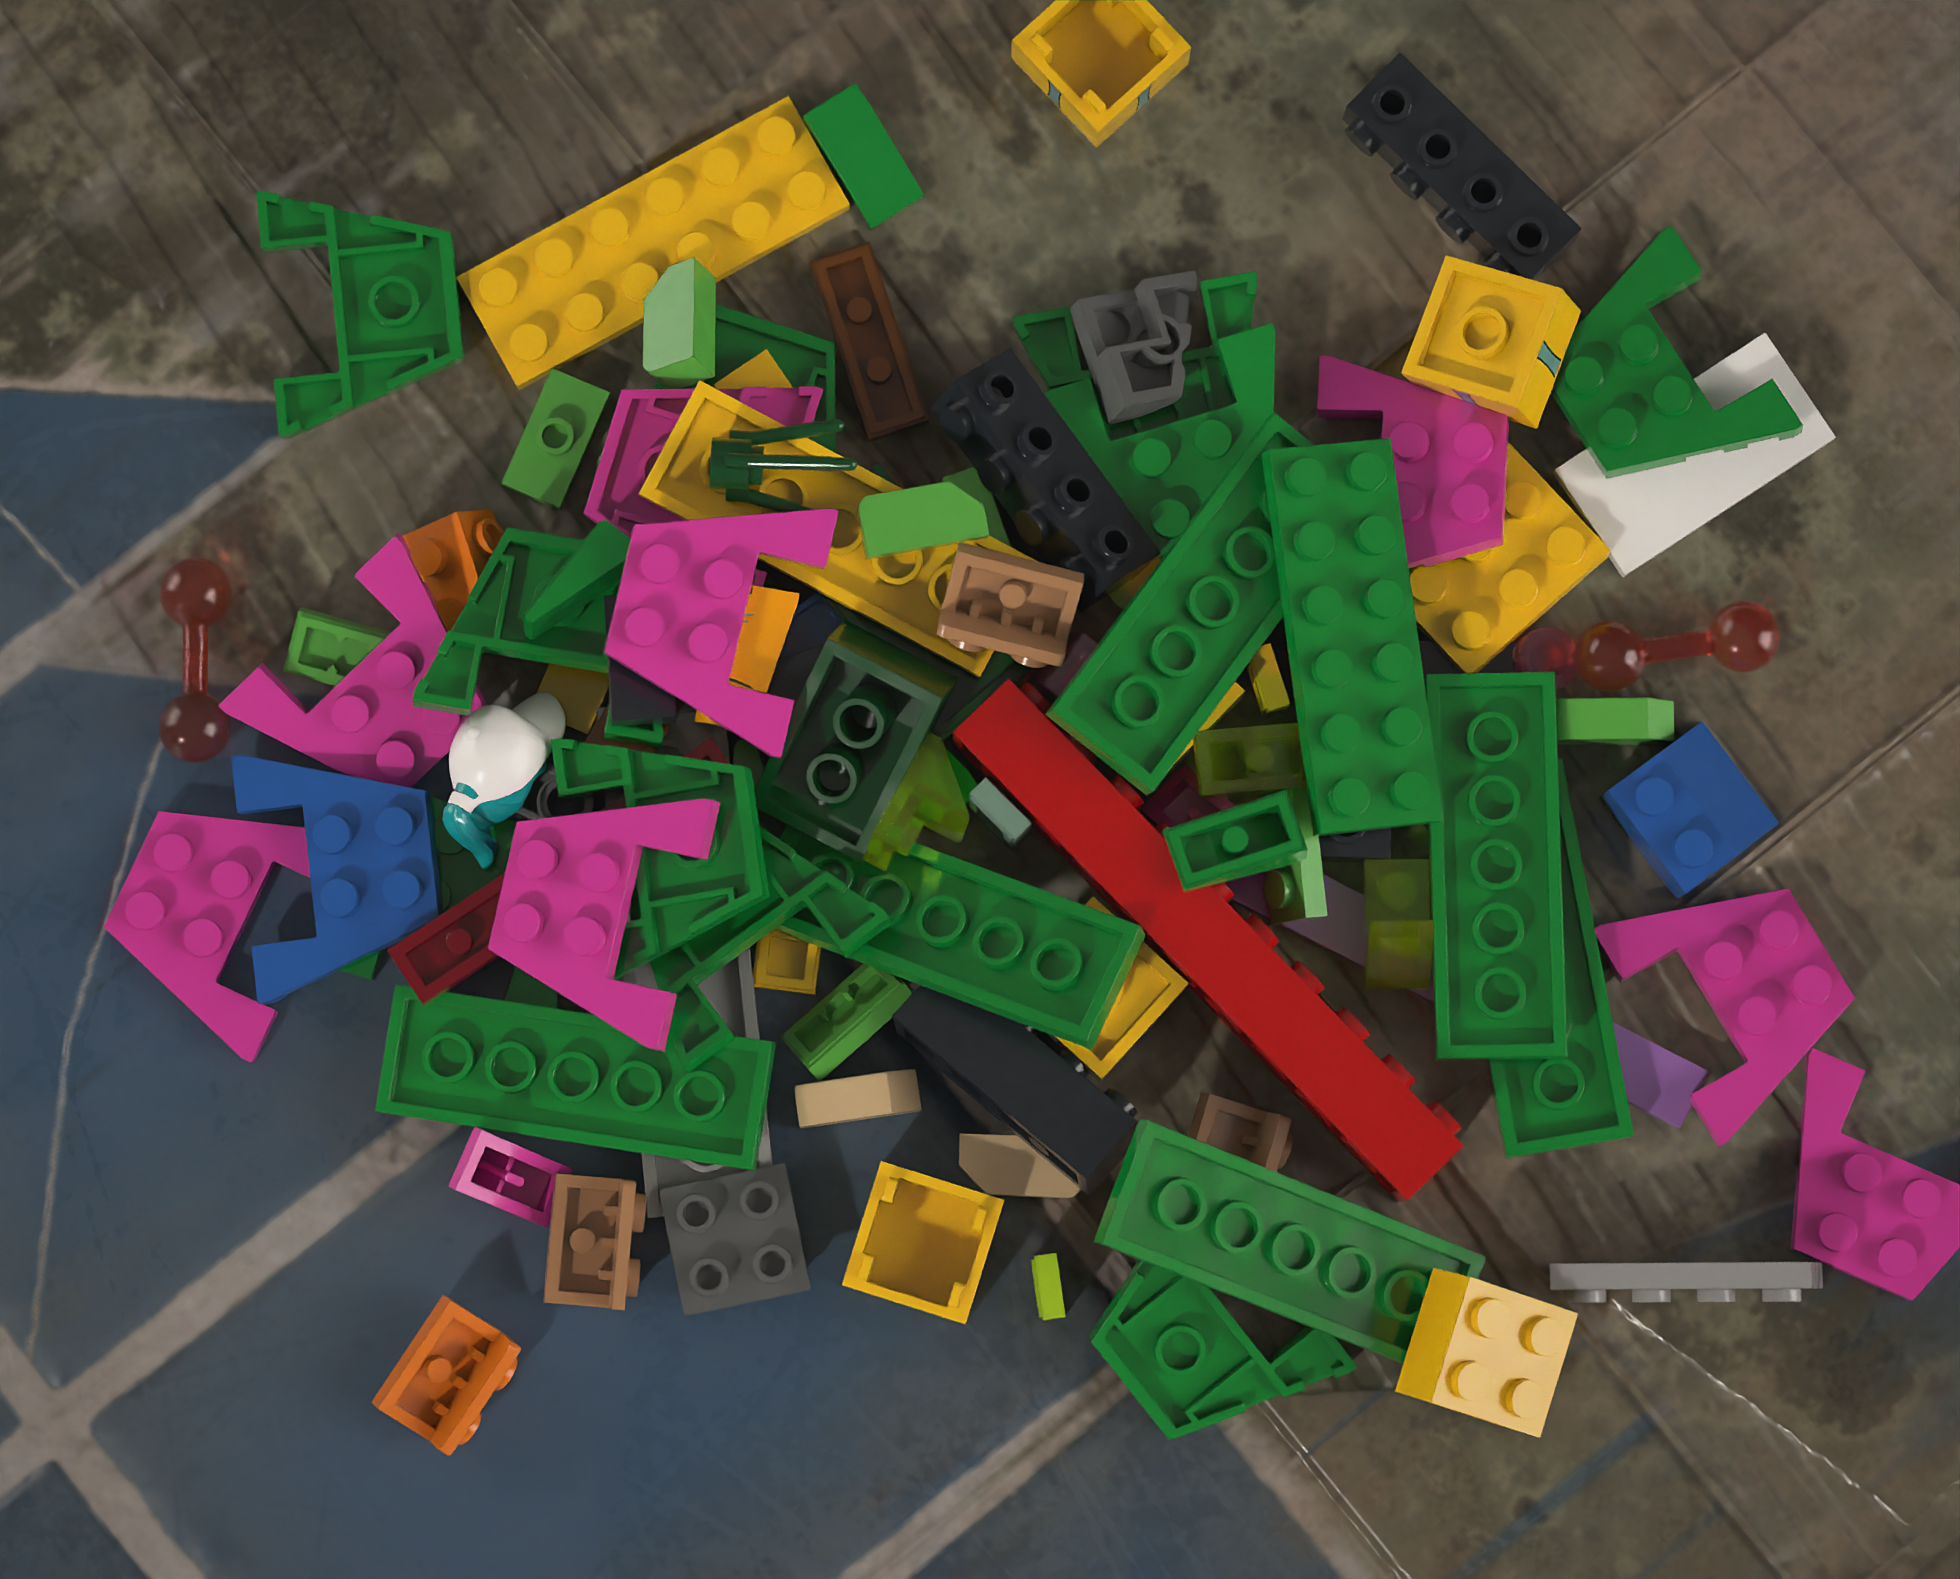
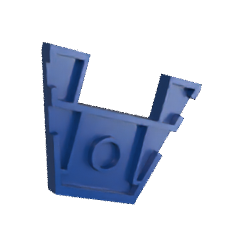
(367, 867)

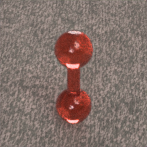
(195, 596)
(1739, 637)

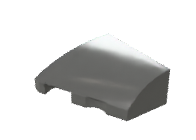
(1137, 344)

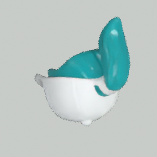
(495, 765)

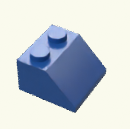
(1689, 810)

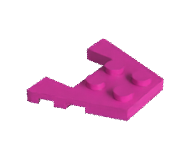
(641, 431)
(1444, 456)
(687, 603)
(368, 717)
(571, 899)
(190, 907)
(1761, 978)
(1860, 1203)

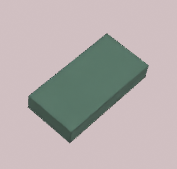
(999, 814)

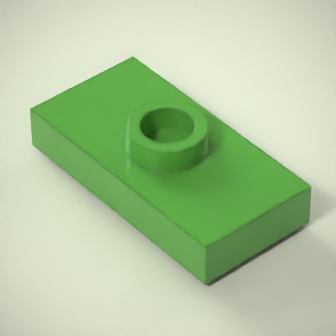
(556, 439)
(328, 646)
(845, 1019)

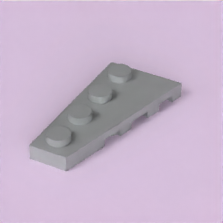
(1712, 1280)

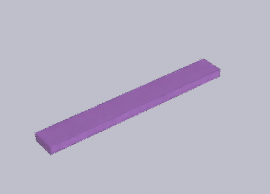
(1652, 1075)

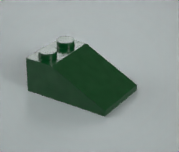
(852, 738)

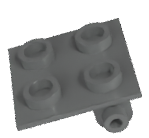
(734, 1239)

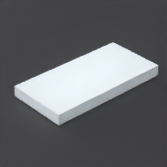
(1659, 506)

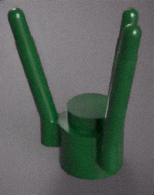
(740, 463)

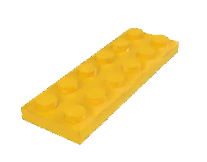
(595, 267)
(893, 590)

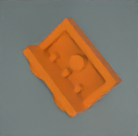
(453, 555)
(448, 1375)

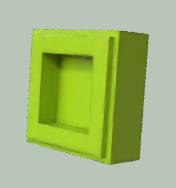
(1048, 1286)

